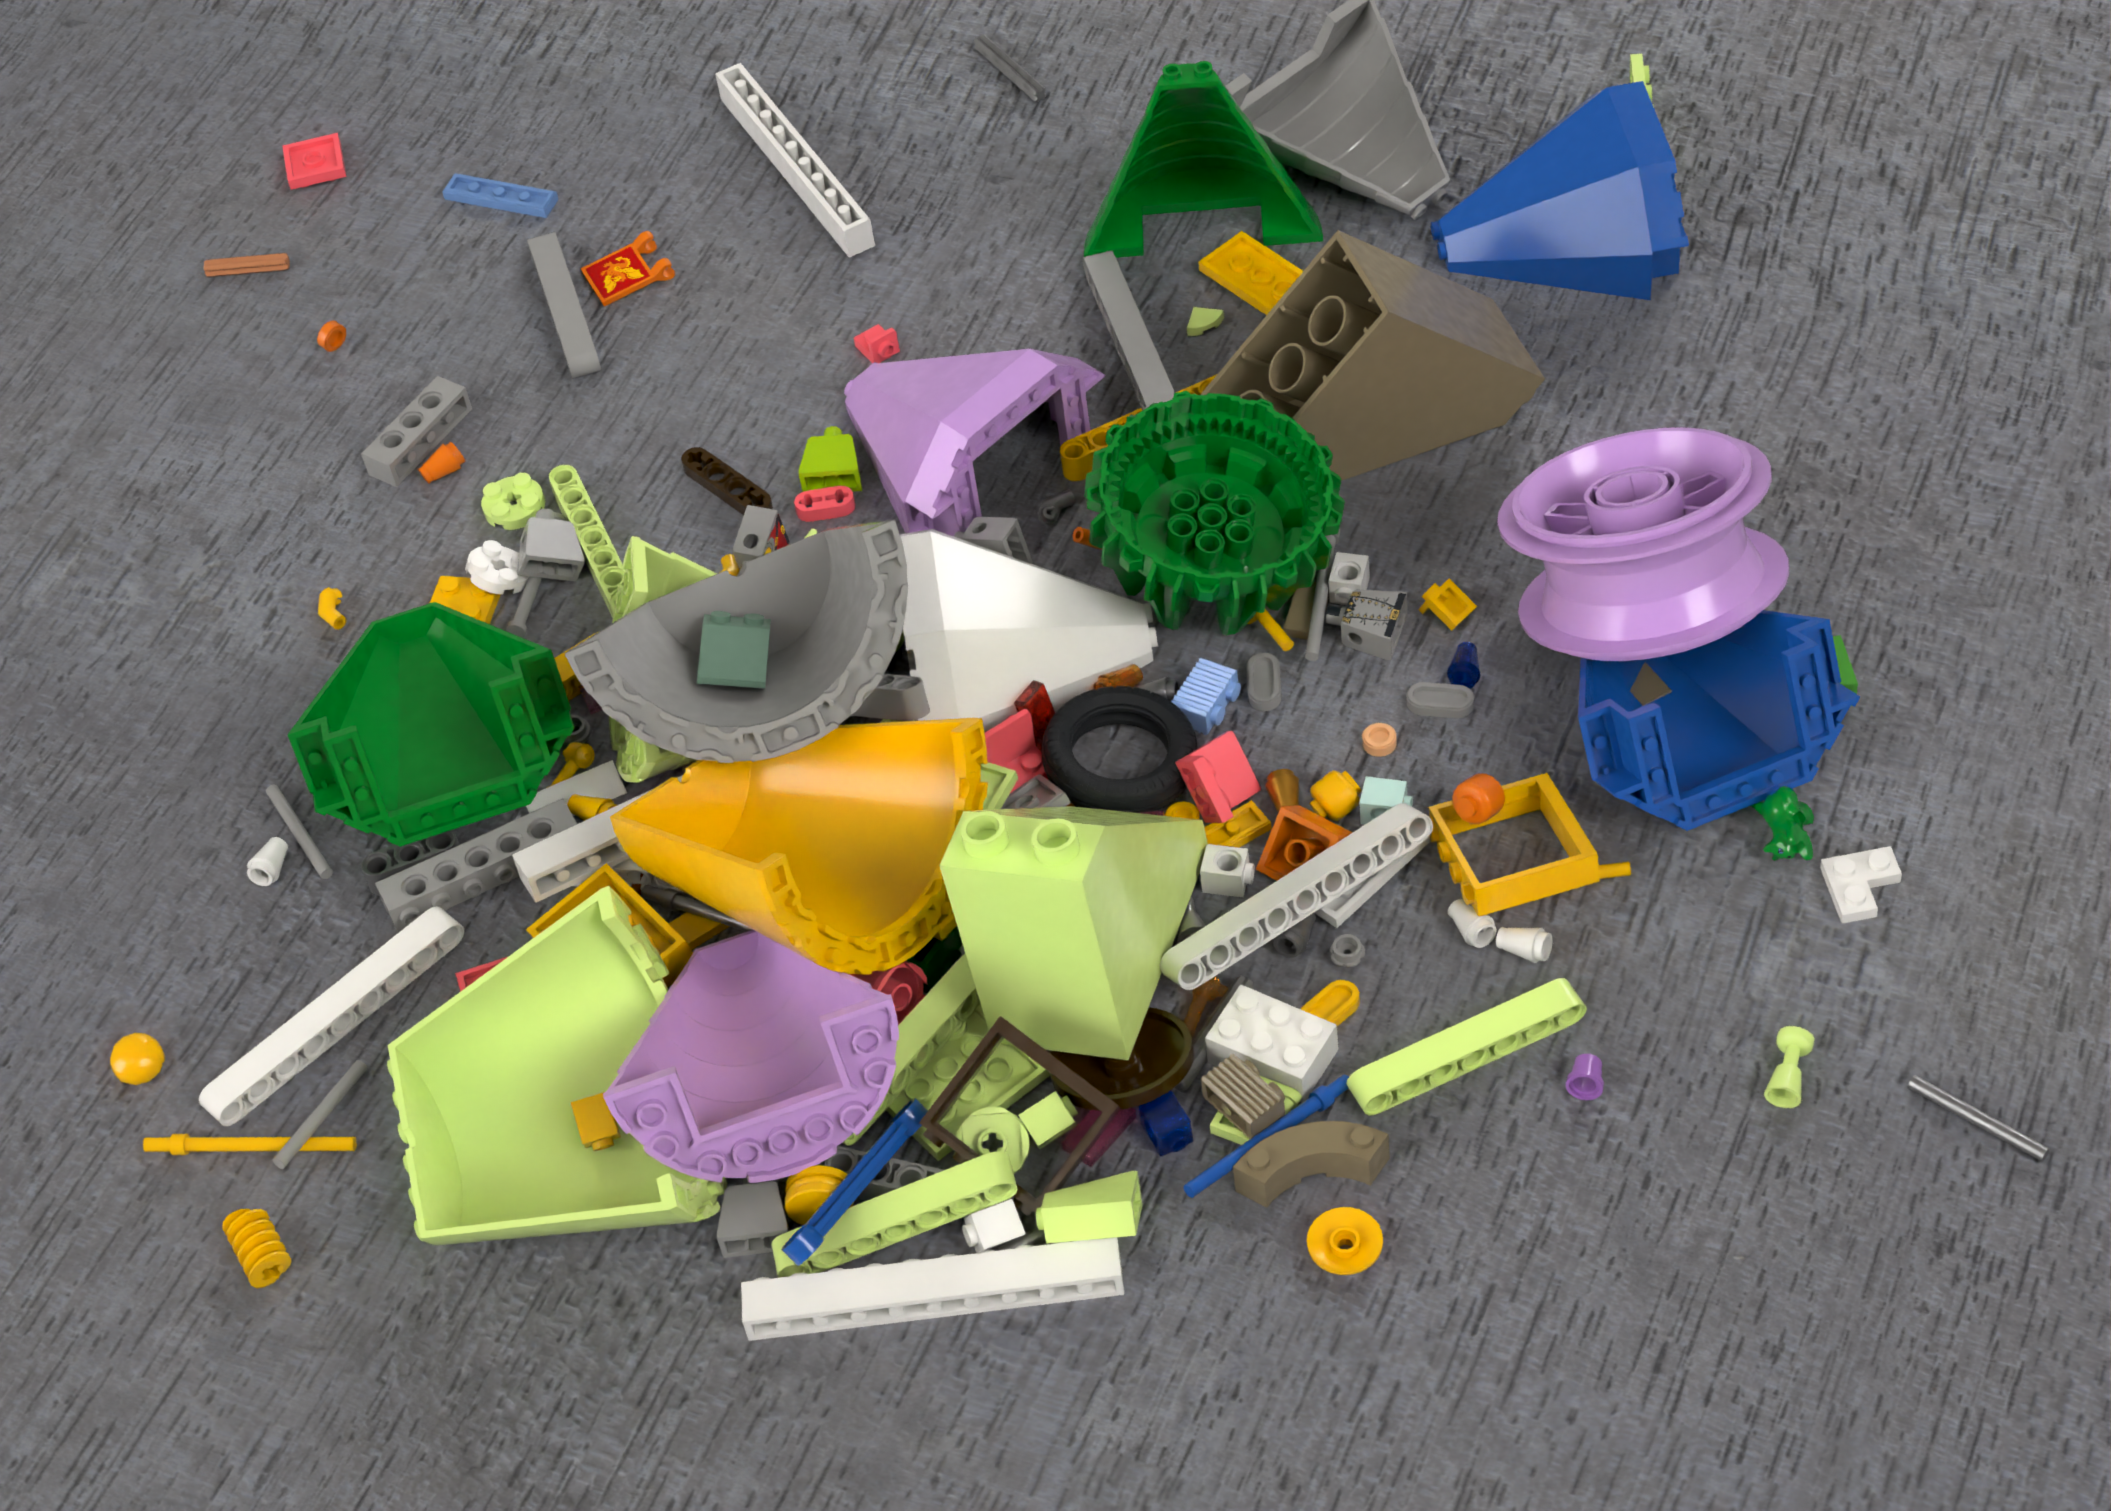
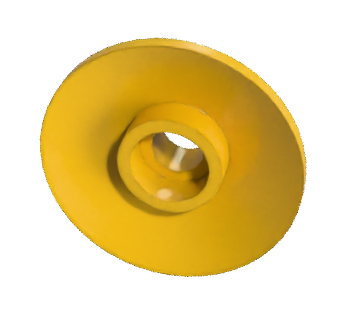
(1340, 1228)

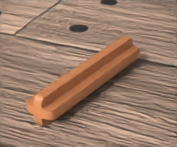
(246, 264)

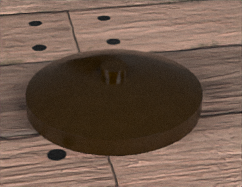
(1155, 1066)

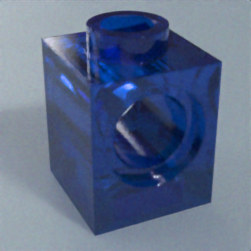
(1166, 1124)

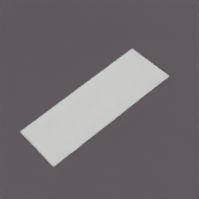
(597, 782)

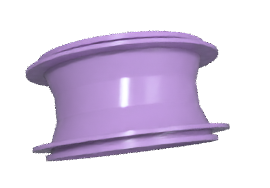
(1644, 544)

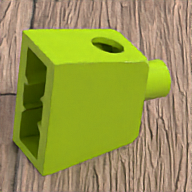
(830, 462)

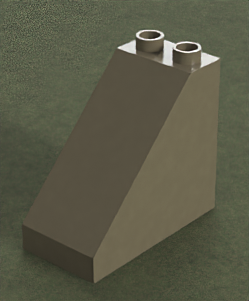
(1382, 358)

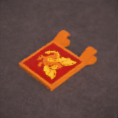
(626, 270)

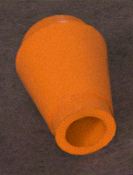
(442, 462)

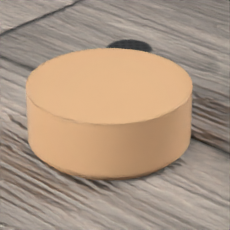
(1379, 739)

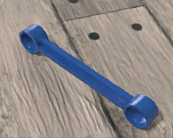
(811, 1235)

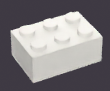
(1275, 1037)

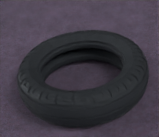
(1111, 707)

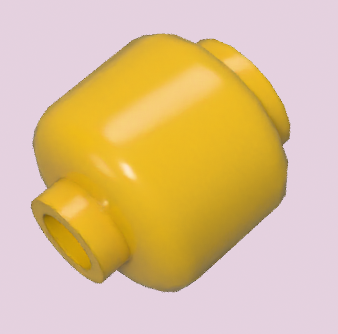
(1335, 795)

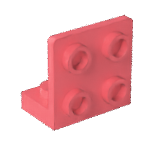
(1014, 747)
(1218, 777)

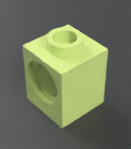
(1049, 1119)

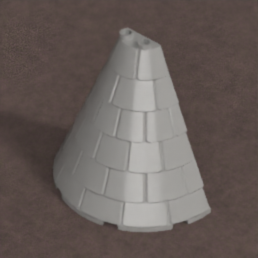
(1350, 114)

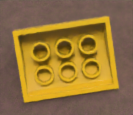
(668, 942)

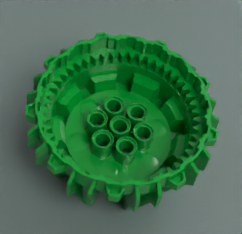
(1213, 506)

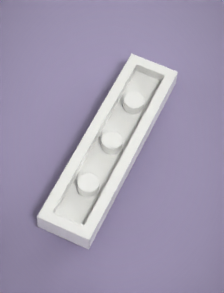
(1346, 904)

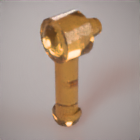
(1202, 994)

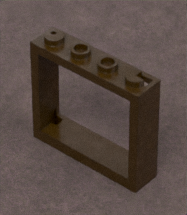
(1003, 1029)

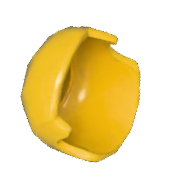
(136, 1058)

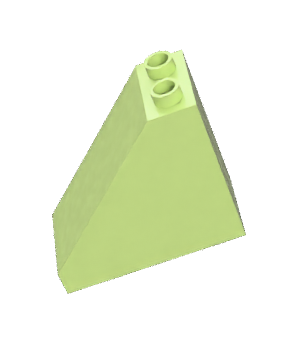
(1070, 917)

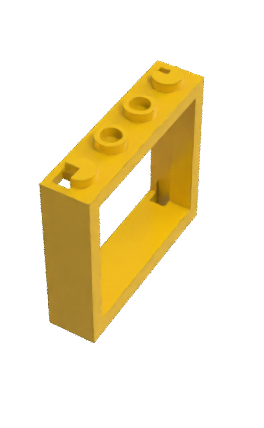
(1531, 884)

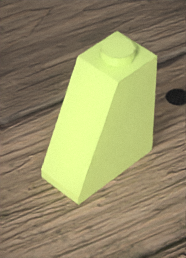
(1092, 1210)

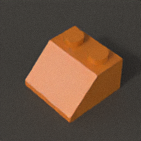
(1297, 839)

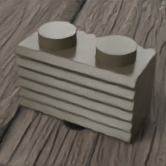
(1243, 1095)

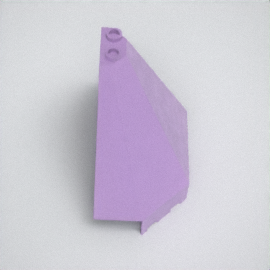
(939, 414)

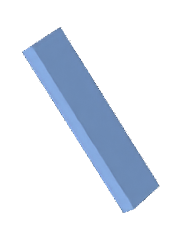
(500, 195)

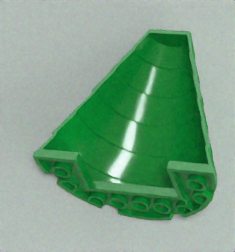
(1197, 156)

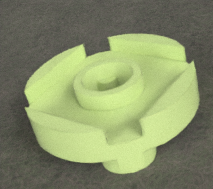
(499, 494)
(1005, 1126)

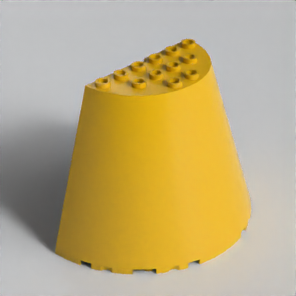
(822, 843)

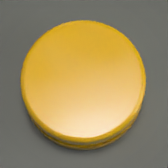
(809, 1190)

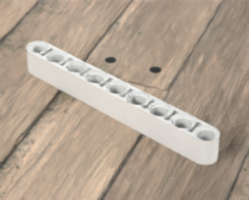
(1295, 896)
(331, 1016)

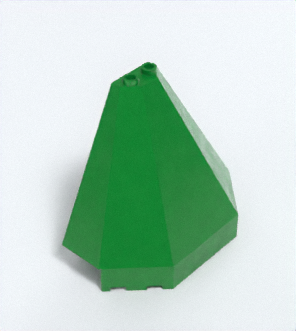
(432, 726)

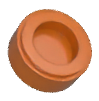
(331, 336)

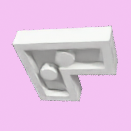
(1853, 875)

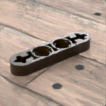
(723, 486)

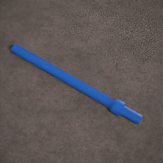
(1318, 1101)

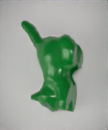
(1786, 819)

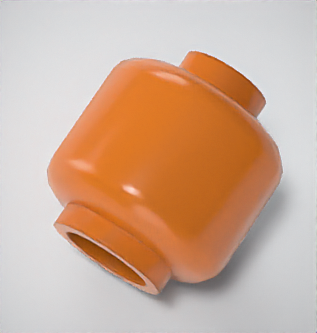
(1478, 798)

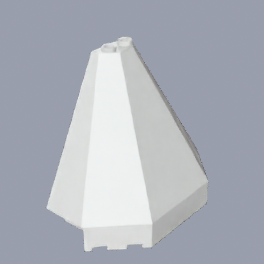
(994, 624)

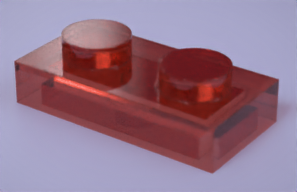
(1038, 703)

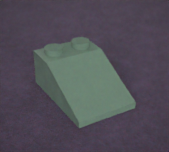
(734, 650)

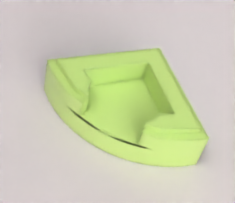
(1203, 319)

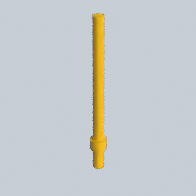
(183, 1144)

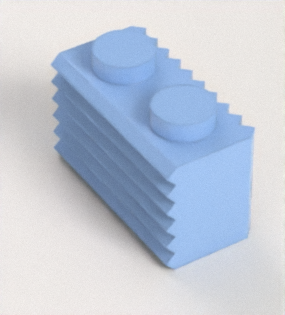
(1207, 694)

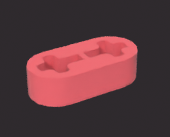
(824, 503)

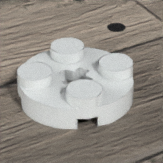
(492, 556)

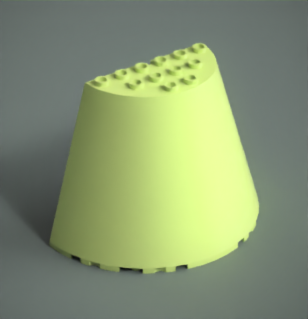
(493, 1086)

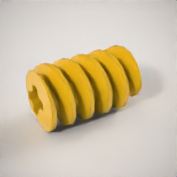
(256, 1246)

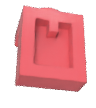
(877, 343)

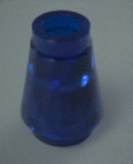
(1464, 666)

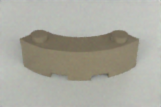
(1307, 1150)

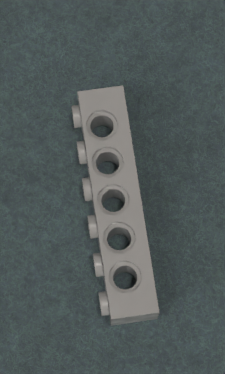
(469, 867)

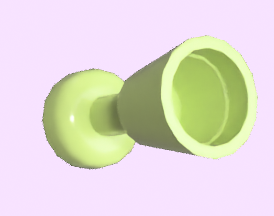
(1785, 1083)

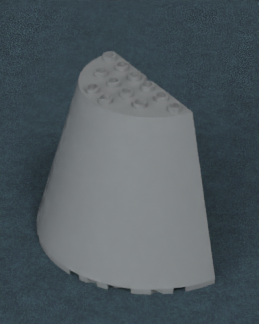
(832, 634)

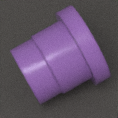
(1585, 1079)

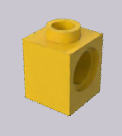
(595, 1122)

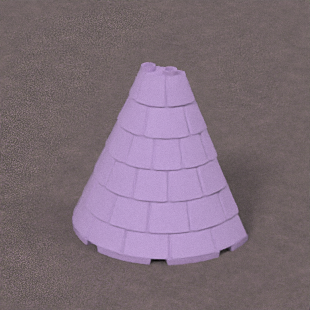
(756, 1063)

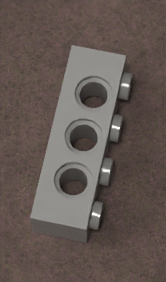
(416, 431)

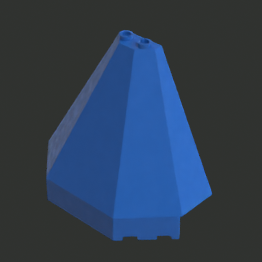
(1578, 206)
(1730, 732)

